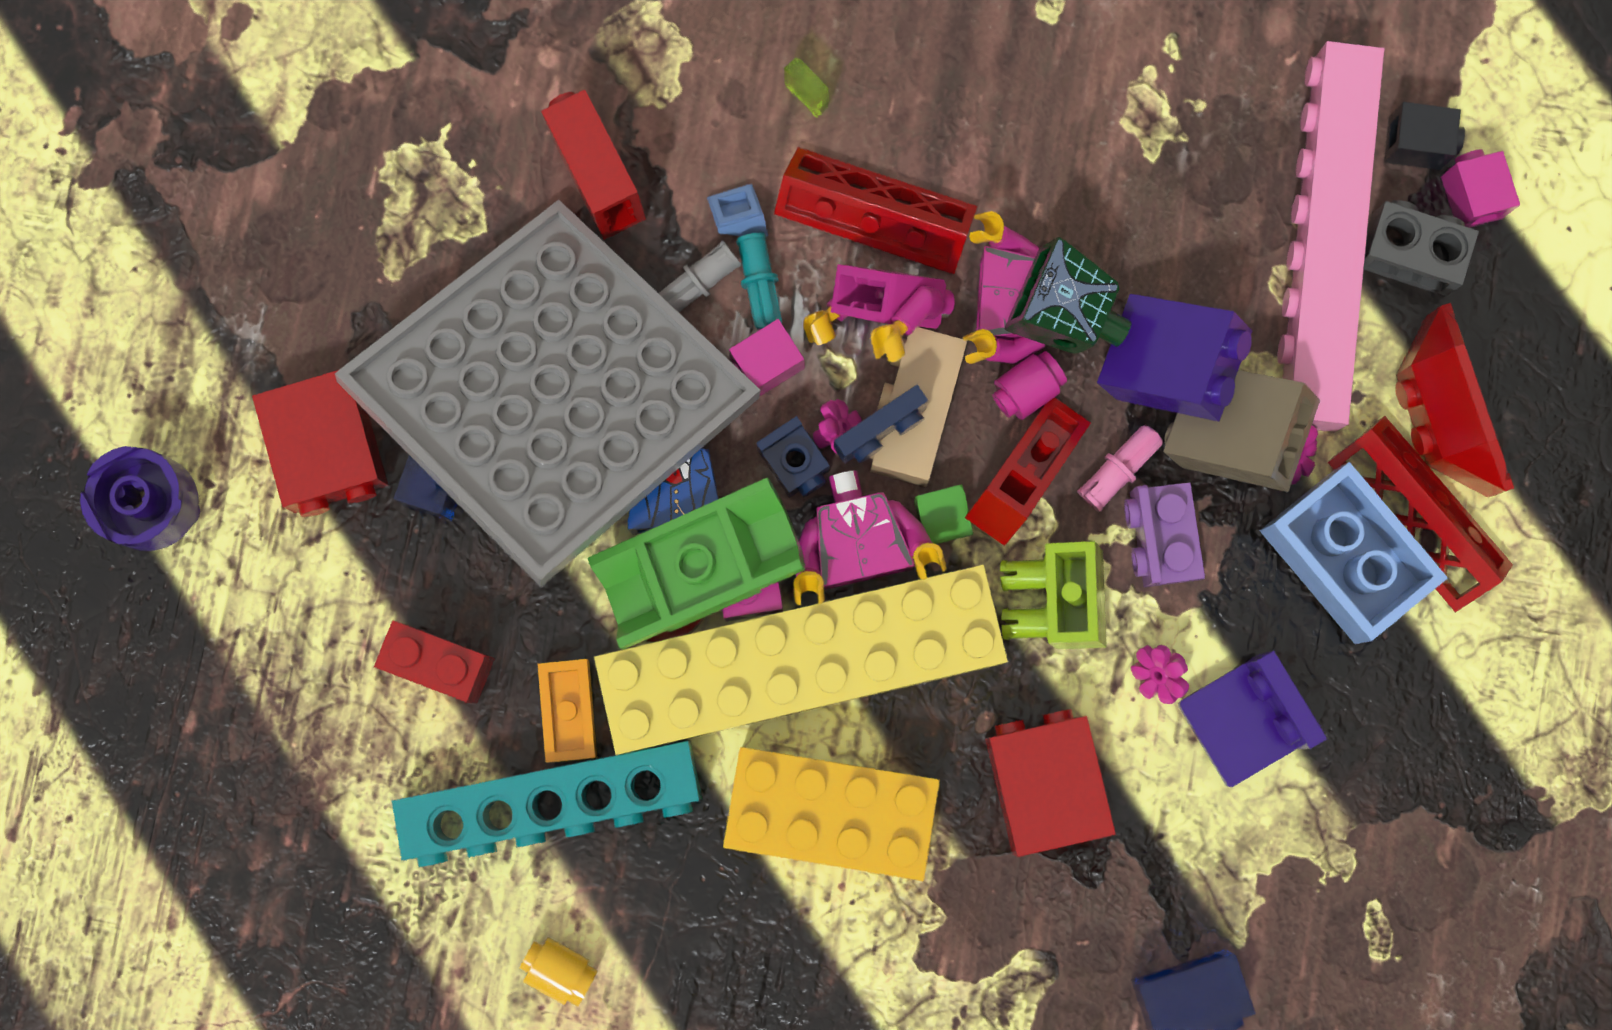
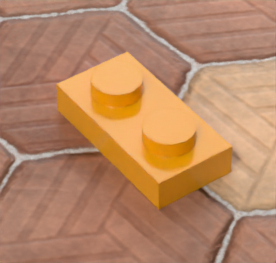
(567, 710)

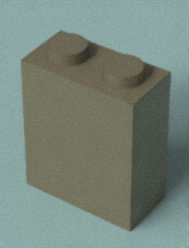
(1256, 436)

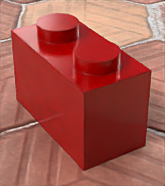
(434, 662)

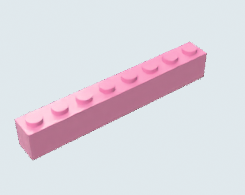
(1331, 226)

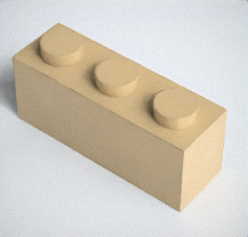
(934, 365)

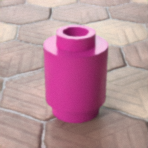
(1029, 385)

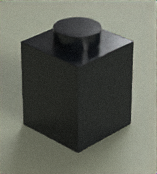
(1423, 136)

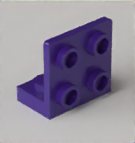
(1250, 718)

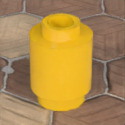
(558, 972)

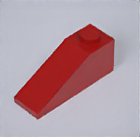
(1028, 471)

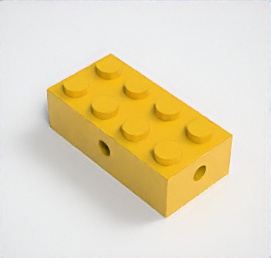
(831, 813)

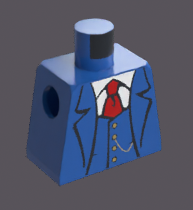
(679, 494)

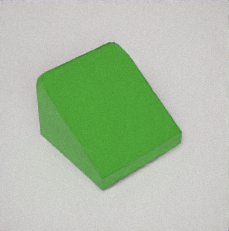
(944, 514)

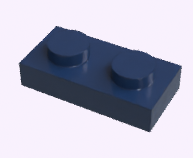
(899, 415)

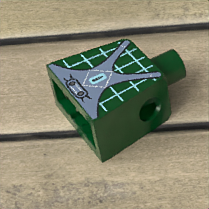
(1067, 302)

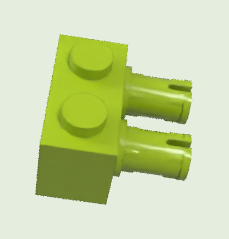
(1074, 591)

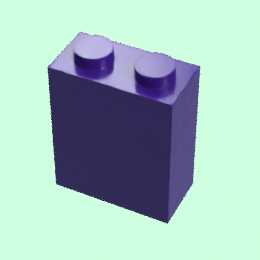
(1177, 357)

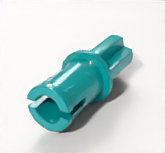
(759, 279)

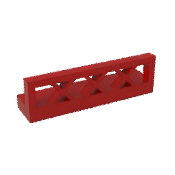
(873, 213)
(1436, 505)

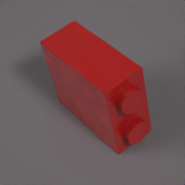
(593, 163)
(319, 445)
(1049, 783)

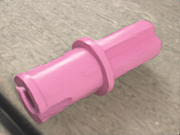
(1120, 467)

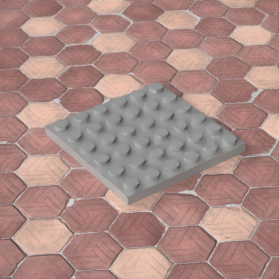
(548, 390)

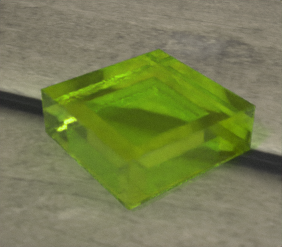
(806, 86)

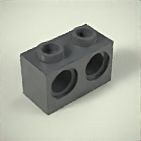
(1415, 260)

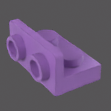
(1164, 534)

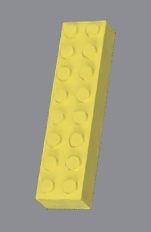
(800, 660)

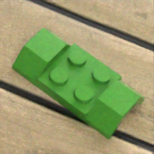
(698, 563)

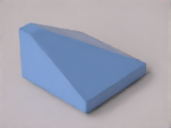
(737, 212)

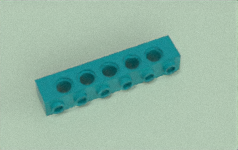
(420, 816)

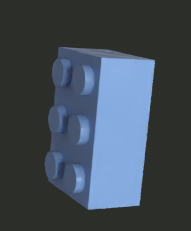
(1353, 554)

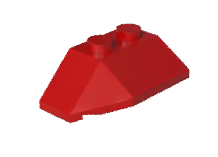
(1449, 409)

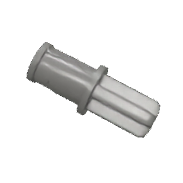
(700, 277)

